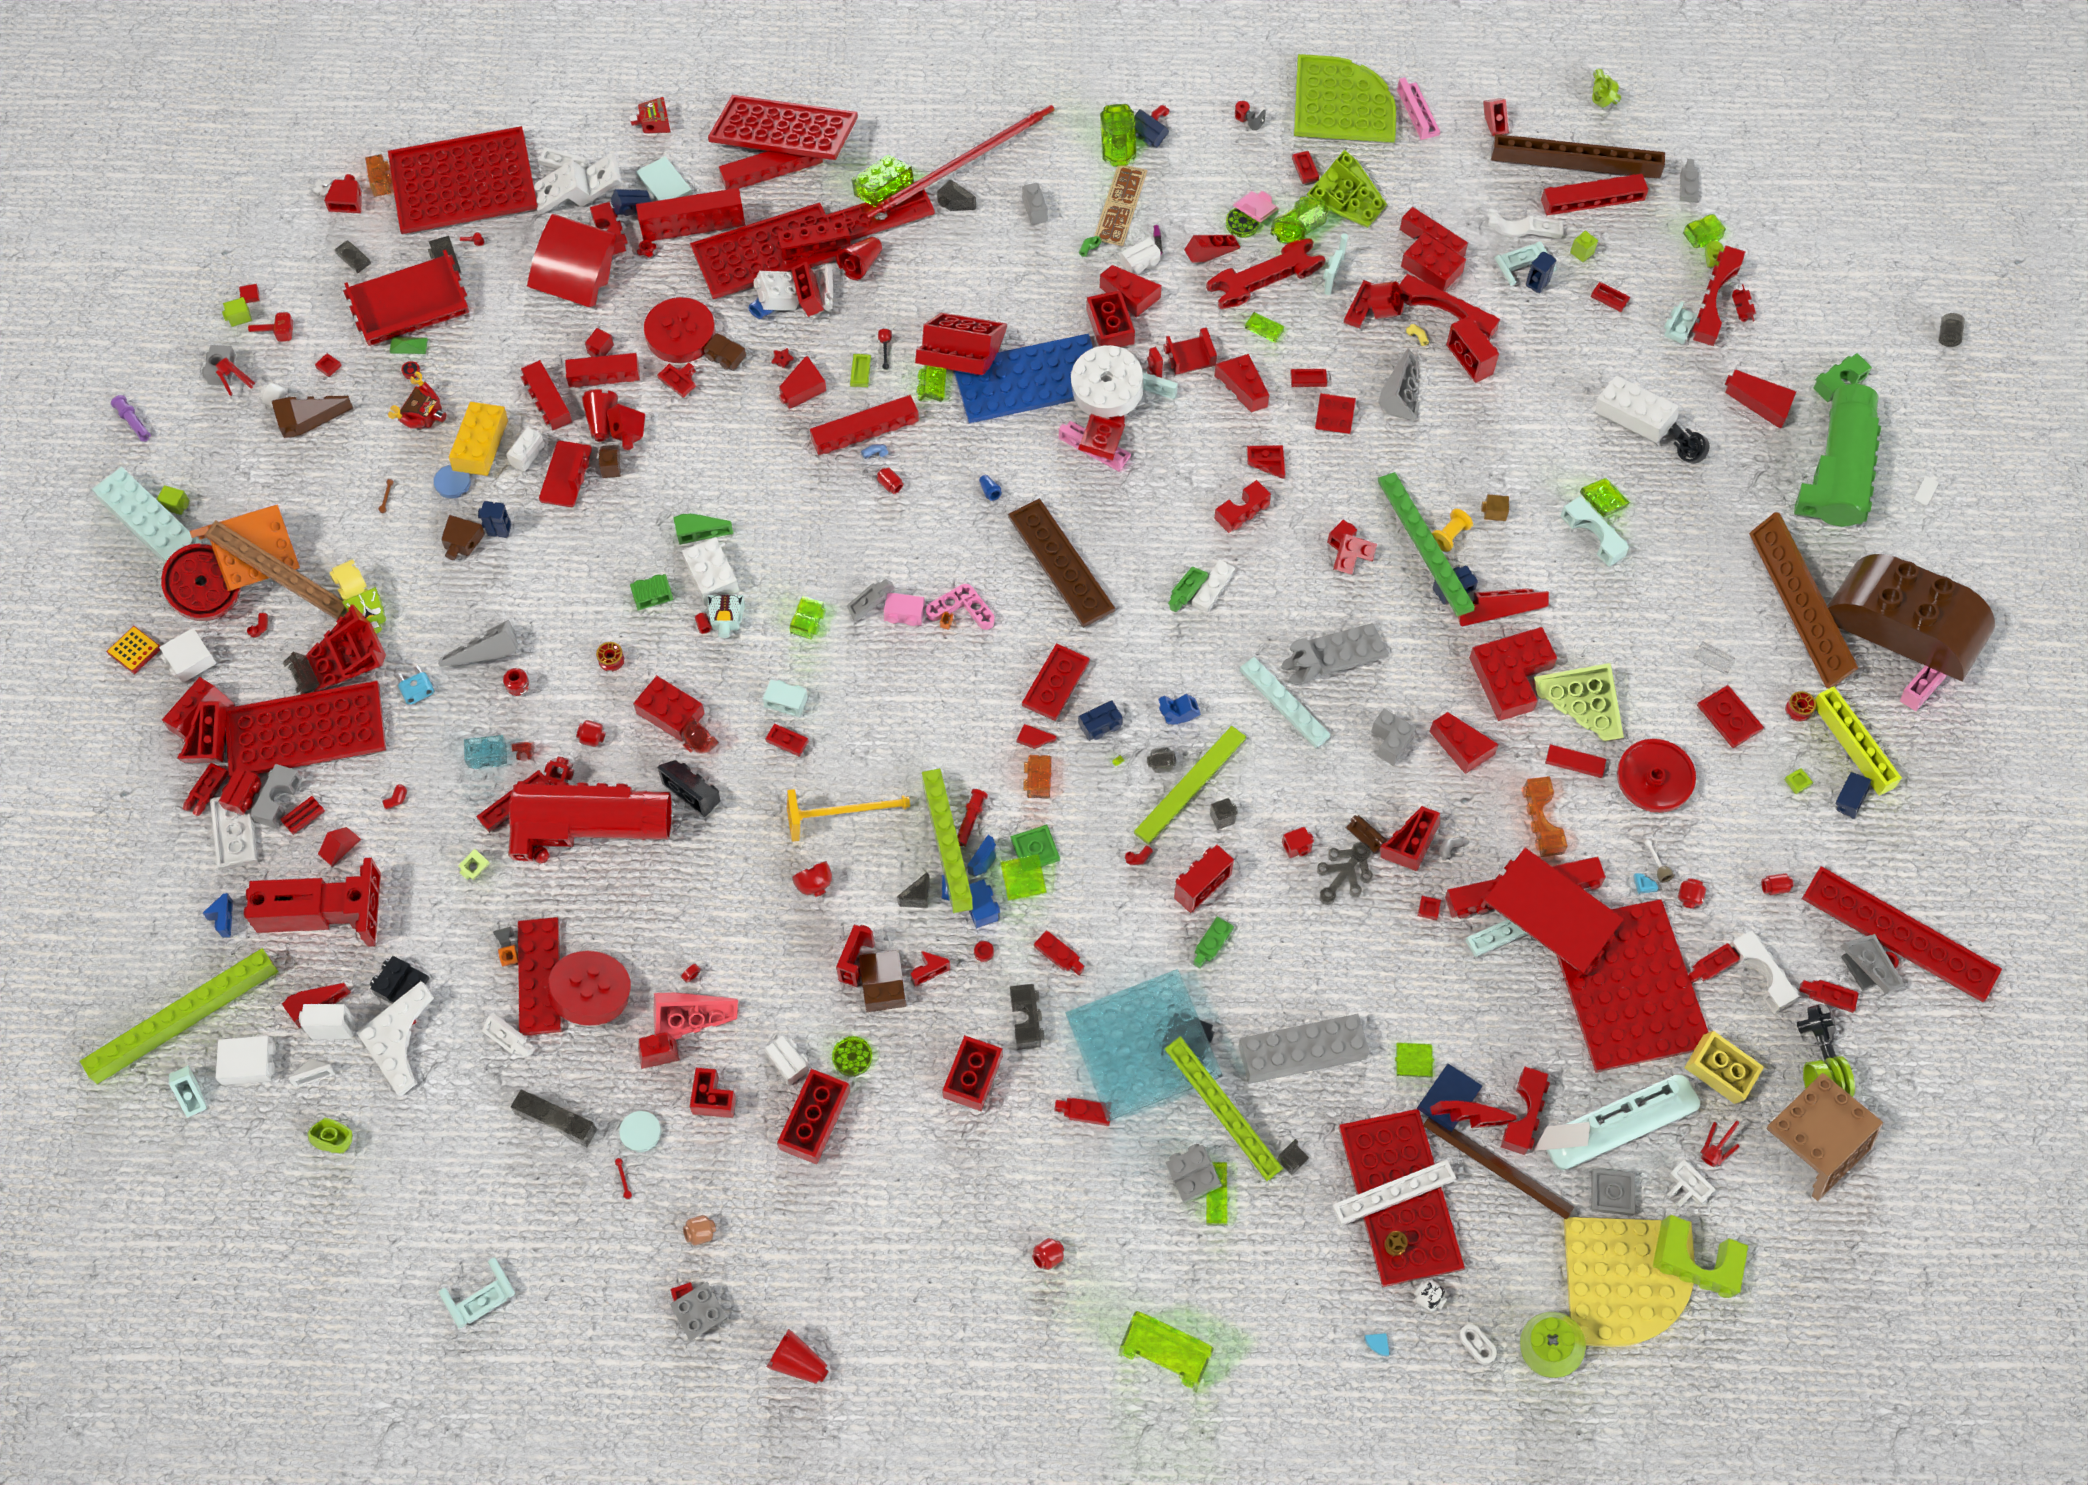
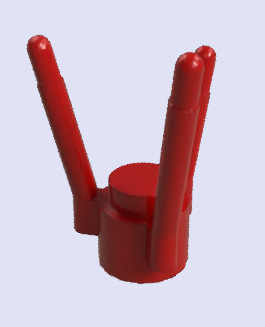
(226, 367)
(1712, 1155)

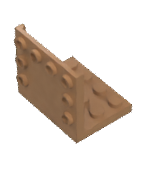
(1827, 1131)

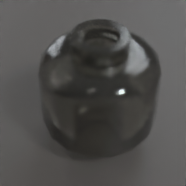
(1161, 759)

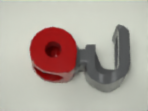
(1243, 112)

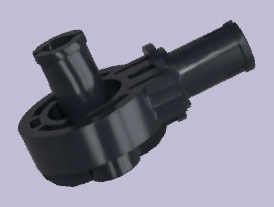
(1690, 443)
(1822, 1024)

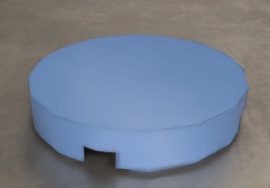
(451, 483)

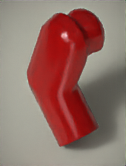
(1161, 110)

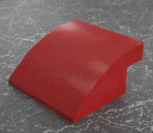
(572, 260)
(960, 343)

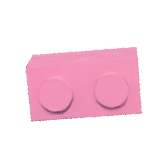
(904, 609)

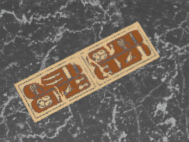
(1120, 204)

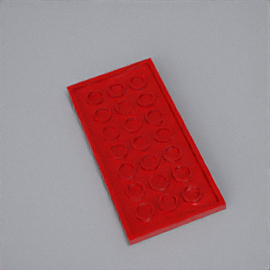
(783, 127)
(305, 728)
(1382, 1152)

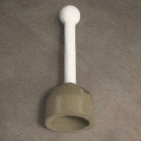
(1664, 873)

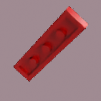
(499, 811)

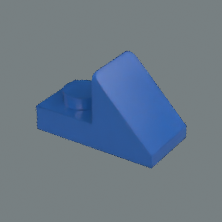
(221, 912)

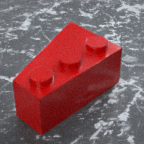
(1136, 290)
(1244, 381)
(206, 735)
(1462, 742)
(1412, 840)

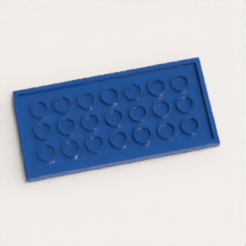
(1022, 379)

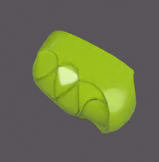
(330, 1136)

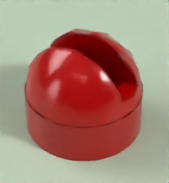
(543, 856)

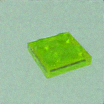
(1604, 497)
(1023, 877)

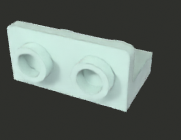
(1680, 324)

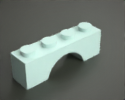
(1581, 515)

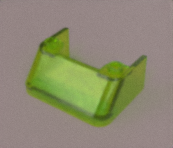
(1167, 1348)

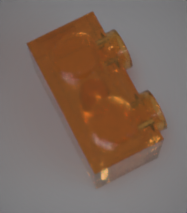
(378, 175)

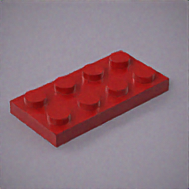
(1055, 682)

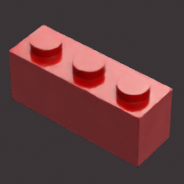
(807, 289)

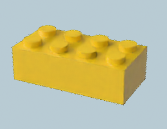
(478, 438)

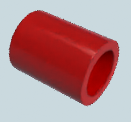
(703, 623)

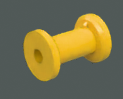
(1459, 521)

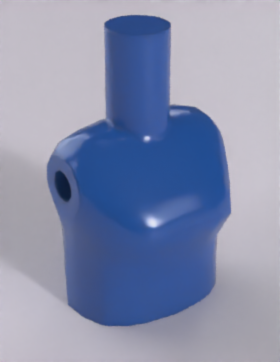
(757, 311)

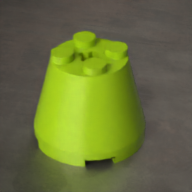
(1552, 1360)

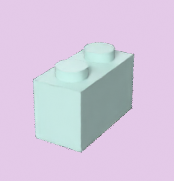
(785, 698)

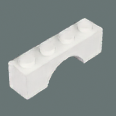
(1779, 991)

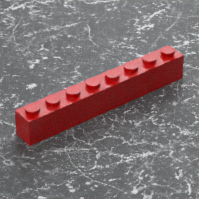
(1467, 899)

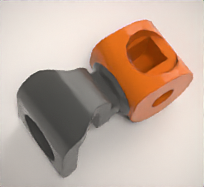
(507, 953)

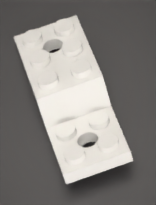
(577, 183)

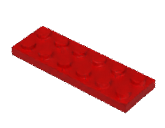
(536, 957)

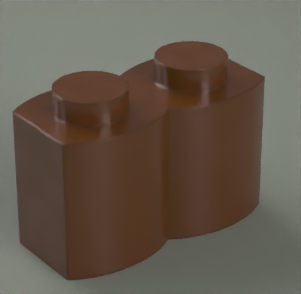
(724, 351)

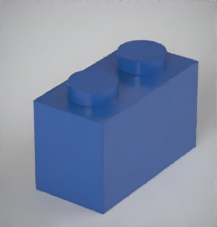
(984, 909)

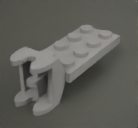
(1334, 653)

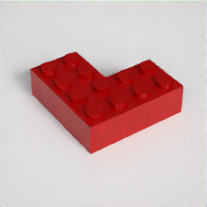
(1505, 667)

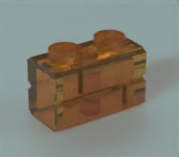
(1039, 776)

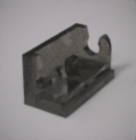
(302, 673)

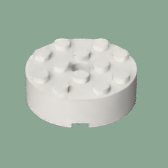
(1107, 381)

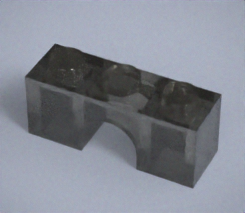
(1024, 999)

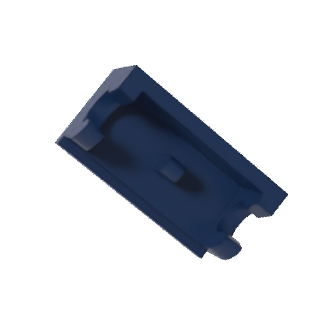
(1853, 794)

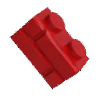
(240, 791)

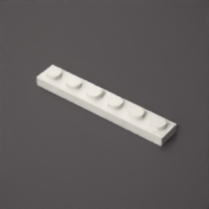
(1394, 1192)

